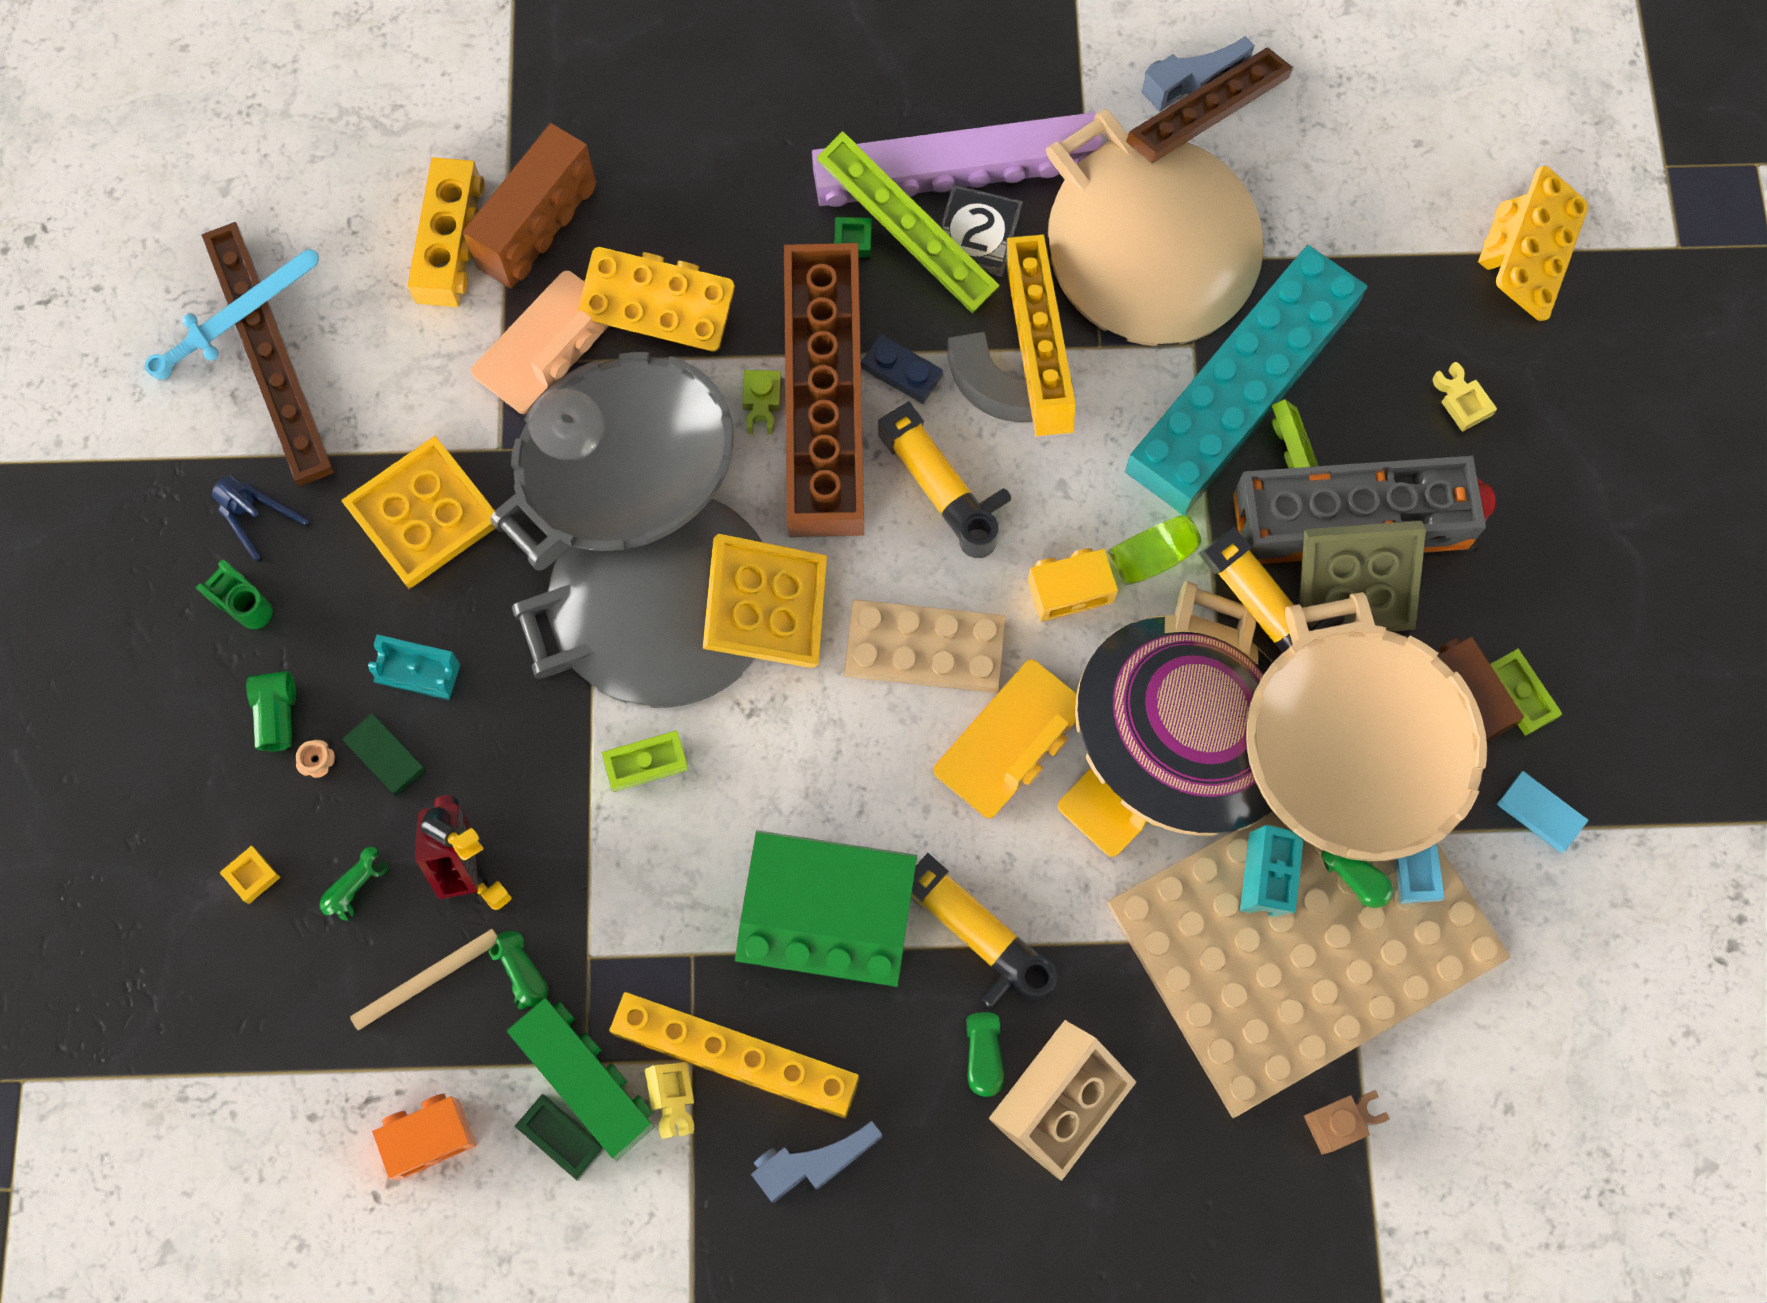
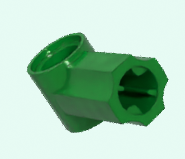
(270, 700)

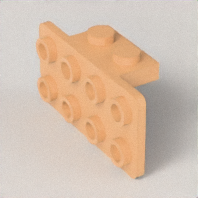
(539, 345)

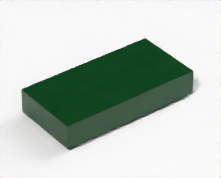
(383, 754)
(560, 1137)

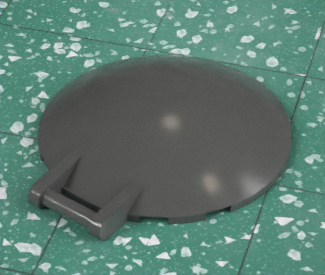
(649, 475)
(638, 616)

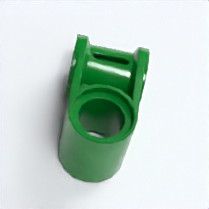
(232, 593)

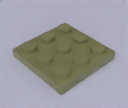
(1368, 559)

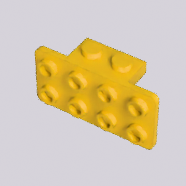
(1535, 241)
(657, 298)
(1009, 740)
(1100, 815)

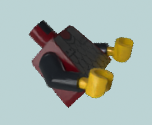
(448, 854)

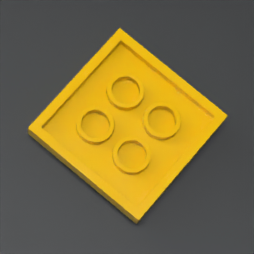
(421, 511)
(765, 601)

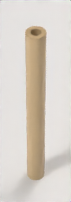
(424, 979)

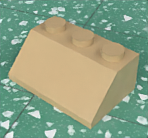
(1063, 1099)

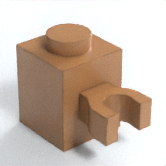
(1343, 1122)

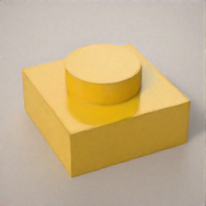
(250, 875)

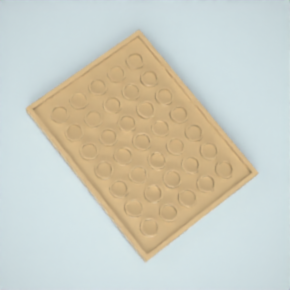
(1298, 989)

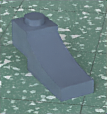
(1177, 76)
(782, 1171)

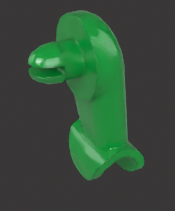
(1369, 883)
(341, 893)
(527, 982)
(985, 1060)

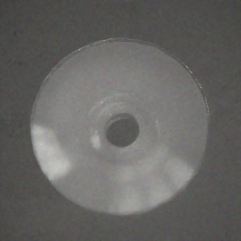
(563, 439)

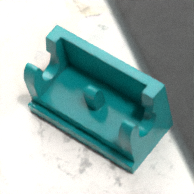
(414, 667)
(1272, 871)

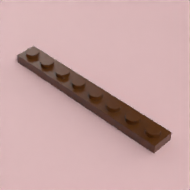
(269, 358)

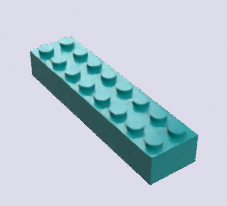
(1245, 379)

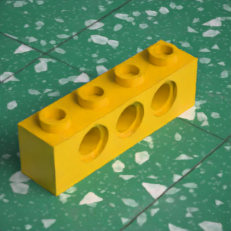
(445, 182)

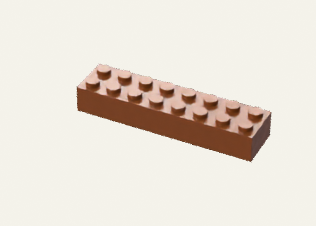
(823, 391)

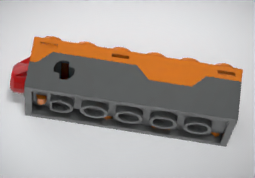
(1440, 492)

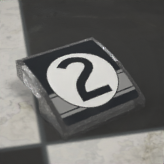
(982, 225)

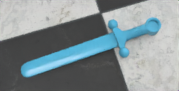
(200, 336)

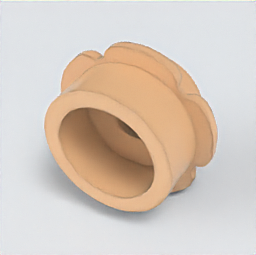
(307, 752)

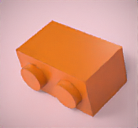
(423, 1137)

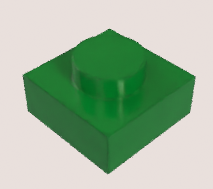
(854, 231)

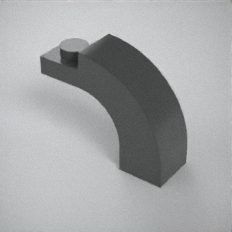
(984, 382)

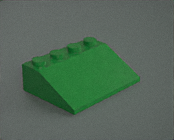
(826, 908)

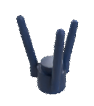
(238, 499)

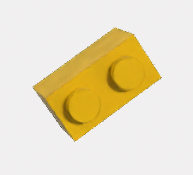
(1072, 584)

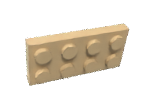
(925, 646)

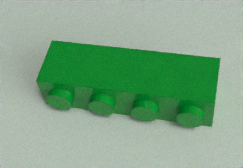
(582, 1079)

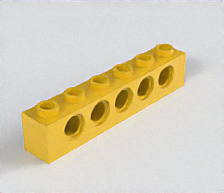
(1040, 336)
(735, 1055)

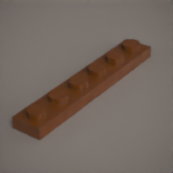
(1209, 105)

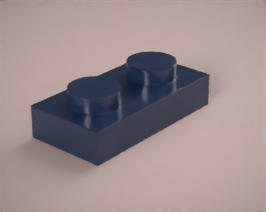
(901, 368)

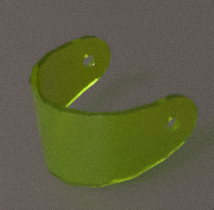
(1154, 549)

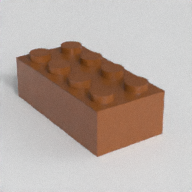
(530, 206)

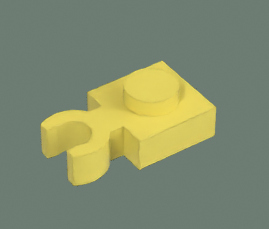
(1465, 402)
(671, 1091)

